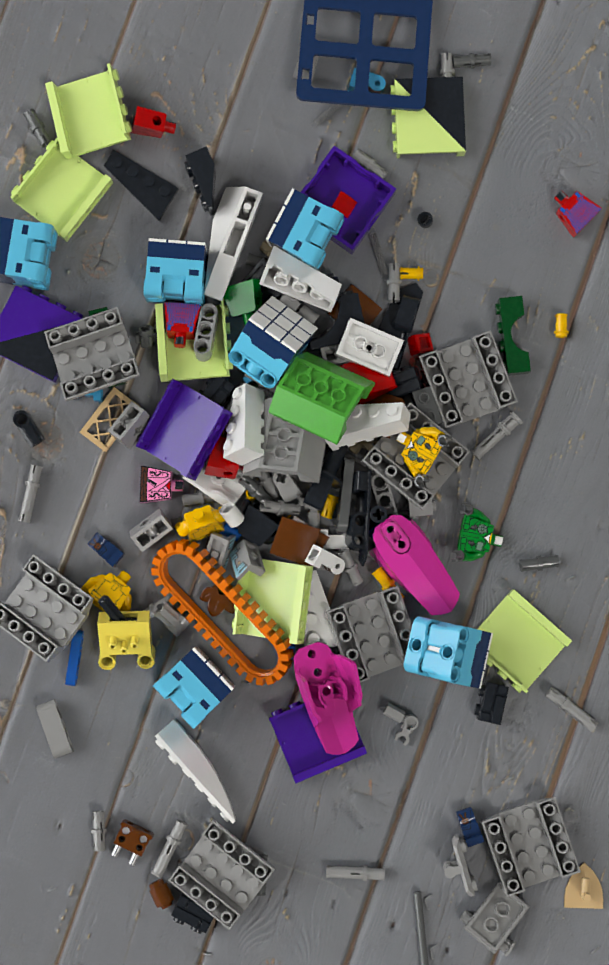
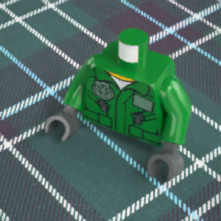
(475, 535)

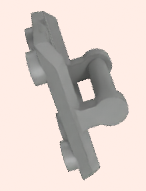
(459, 866)

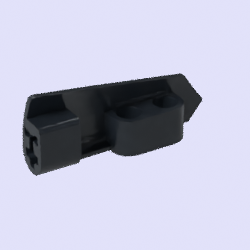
(402, 316)
(362, 489)

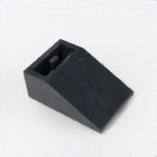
(202, 169)

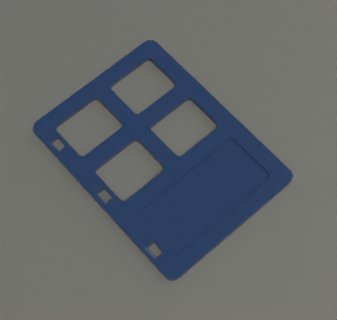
(365, 52)

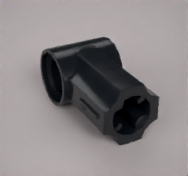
(29, 429)

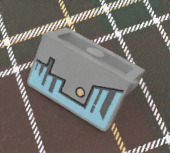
(220, 548)
(246, 558)

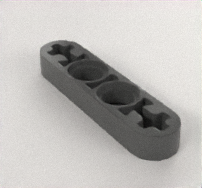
(345, 494)

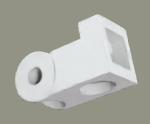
(335, 541)
(328, 560)

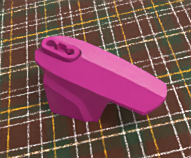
(414, 564)
(329, 695)

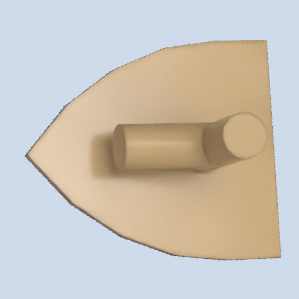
(583, 890)

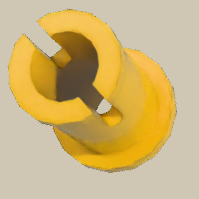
(413, 273)
(561, 325)
(329, 506)

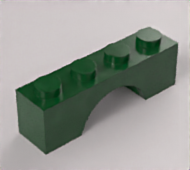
(509, 311)

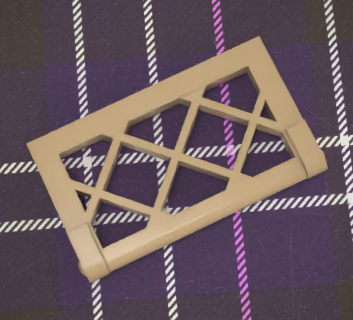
(94, 419)

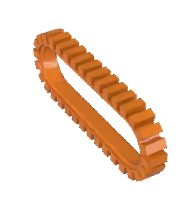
(160, 569)

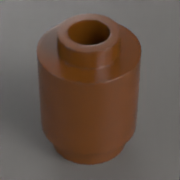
(161, 894)

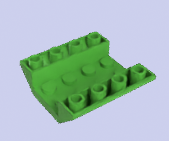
(318, 396)

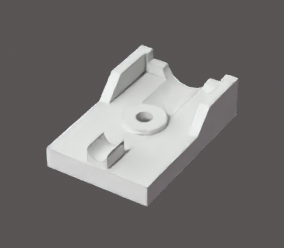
(383, 352)
(220, 490)

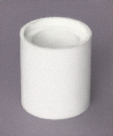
(231, 514)

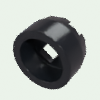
(422, 217)

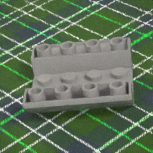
(92, 353)
(468, 380)
(287, 450)
(388, 462)
(44, 610)
(372, 631)
(530, 845)
(222, 874)

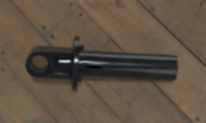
(318, 492)

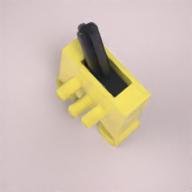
(124, 634)

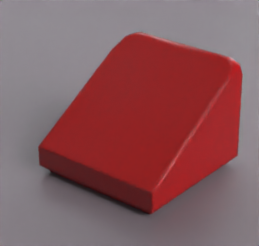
(344, 204)
(420, 344)

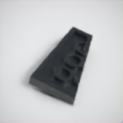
(144, 185)

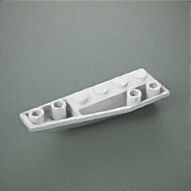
(228, 236)
(196, 765)

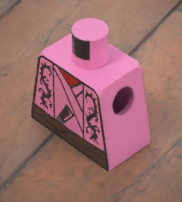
(157, 485)

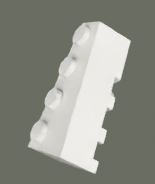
(299, 280)
(374, 421)
(245, 425)
(318, 625)

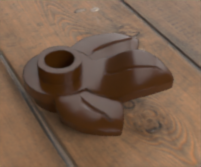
(216, 601)

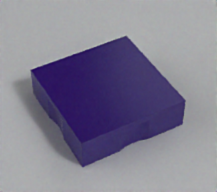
(371, 192)

